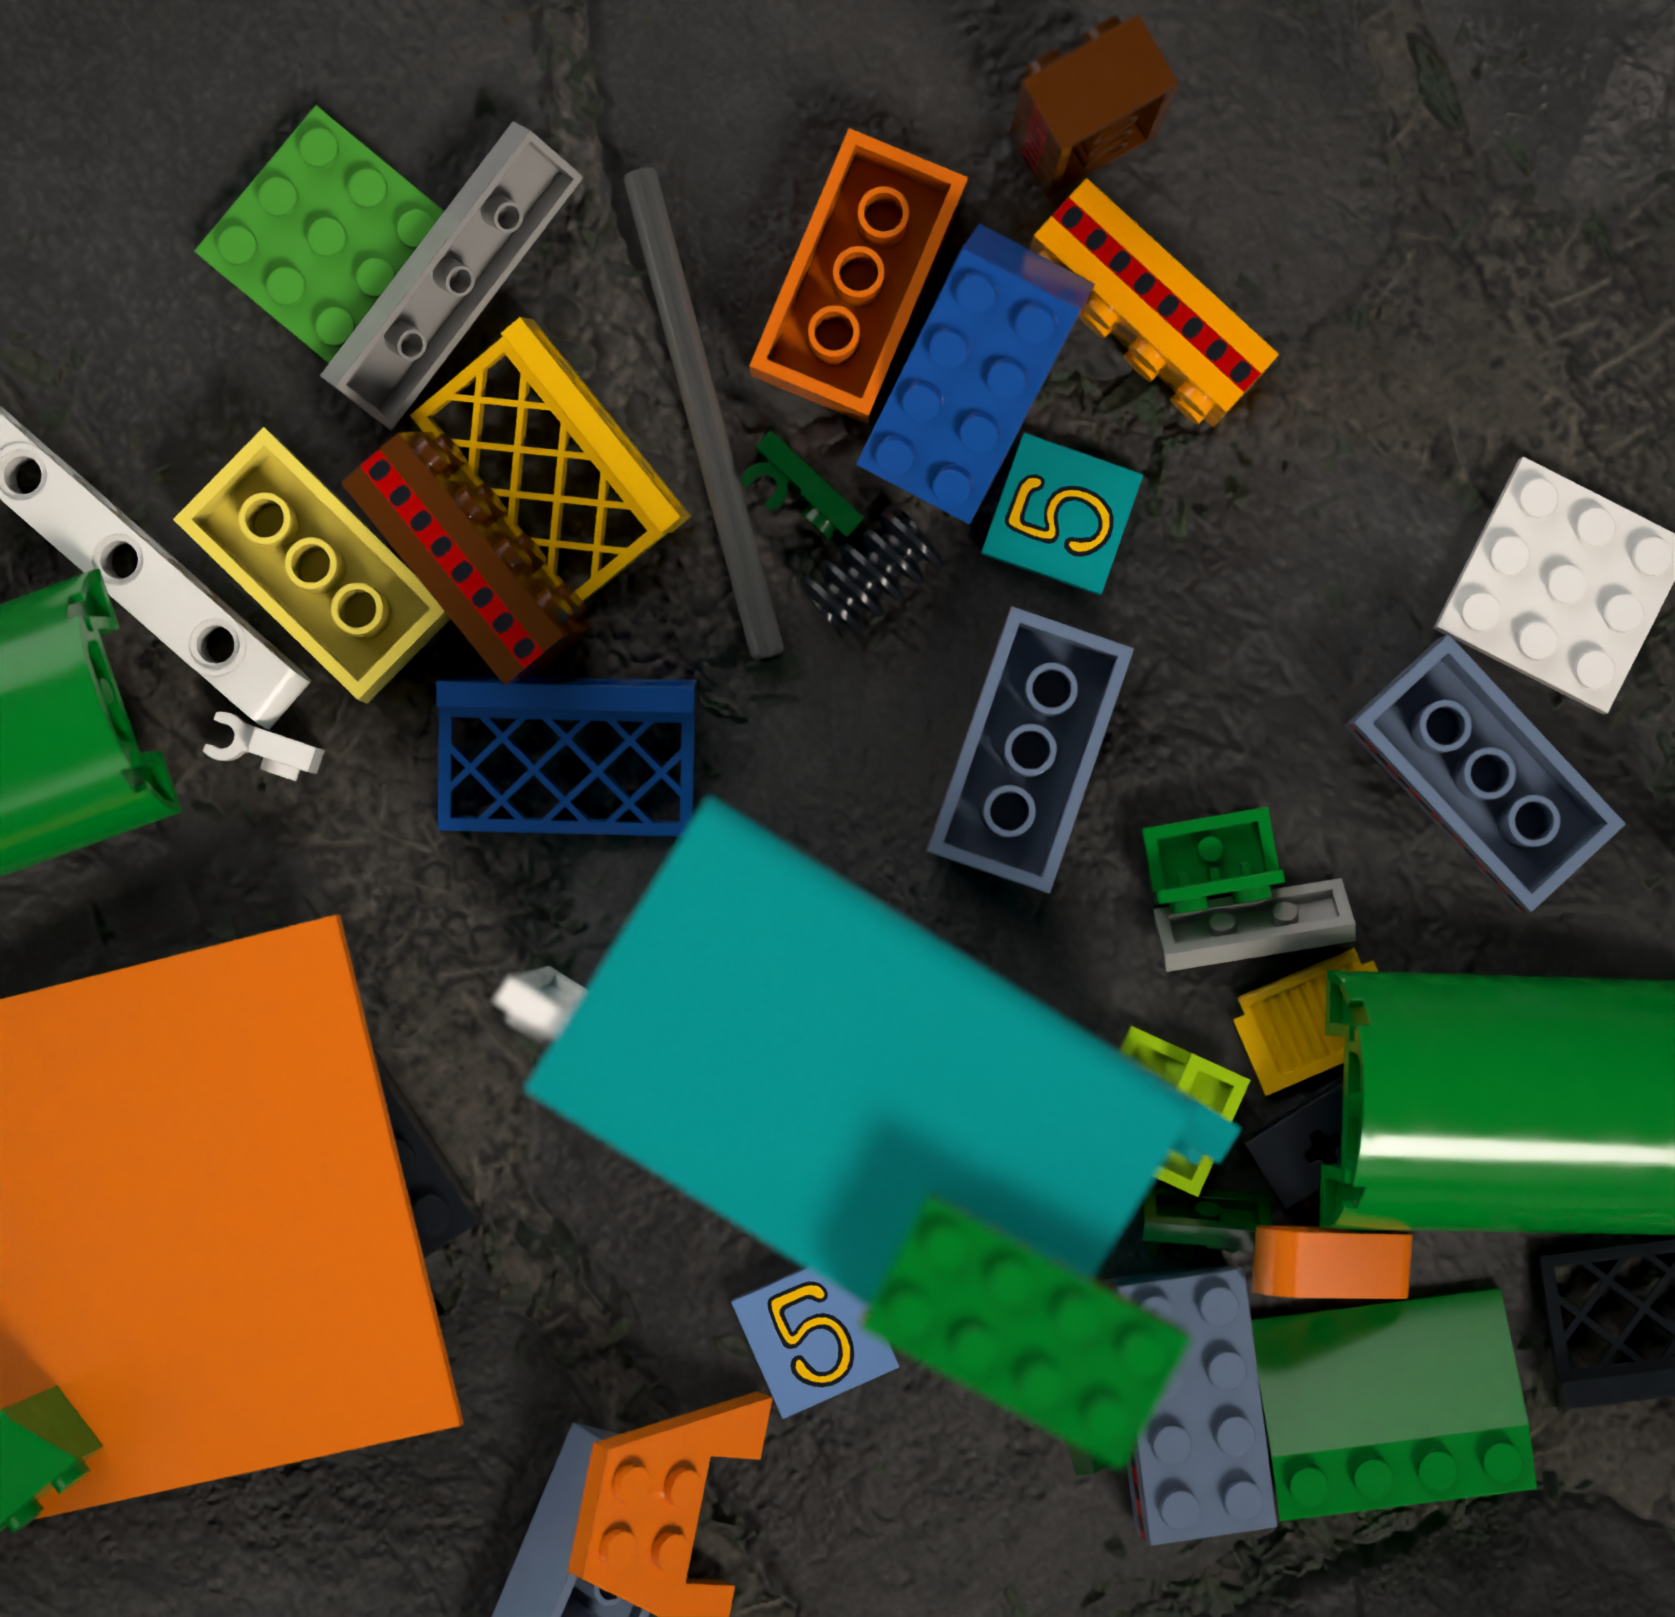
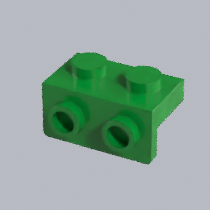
(1212, 858)

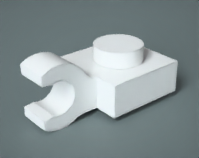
(279, 753)

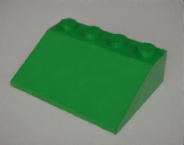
(1392, 1404)

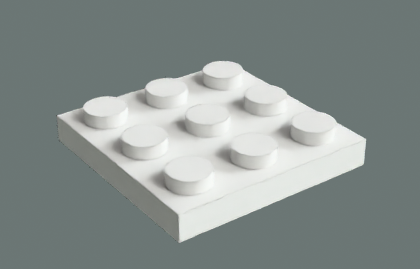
(1562, 586)

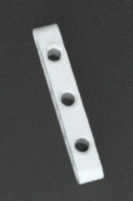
(159, 591)

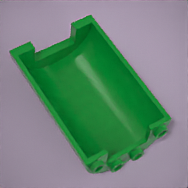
(64, 732)
(1503, 1104)

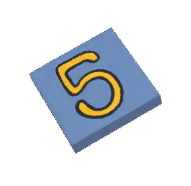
(809, 1340)

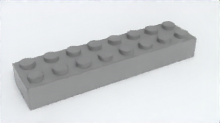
(452, 275)

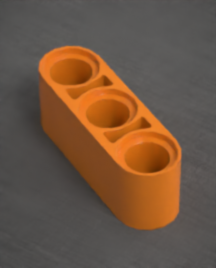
(1331, 1263)

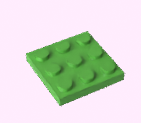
(320, 233)

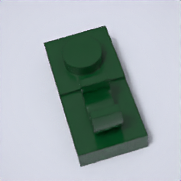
(826, 508)
(1212, 1219)

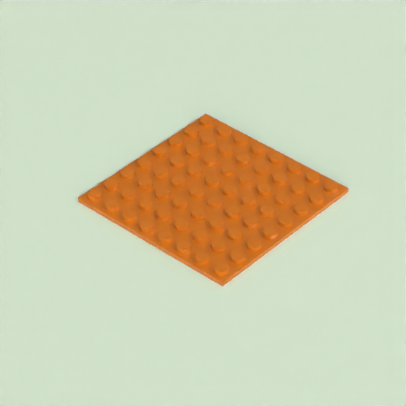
(210, 1219)

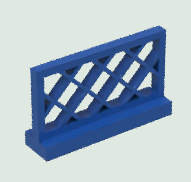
(565, 699)

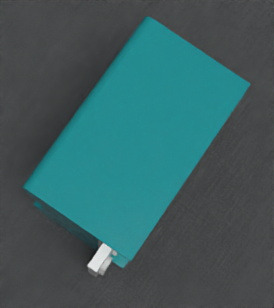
(838, 1063)

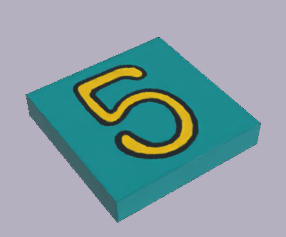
(1062, 514)

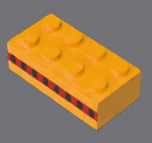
(1154, 306)

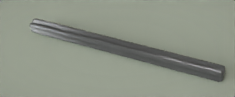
(703, 413)

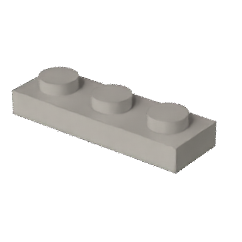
(1228, 932)

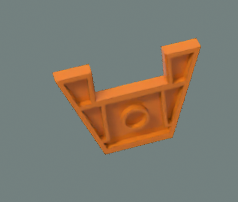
(646, 1506)

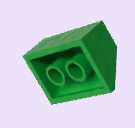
(40, 1450)

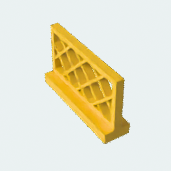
(592, 430)

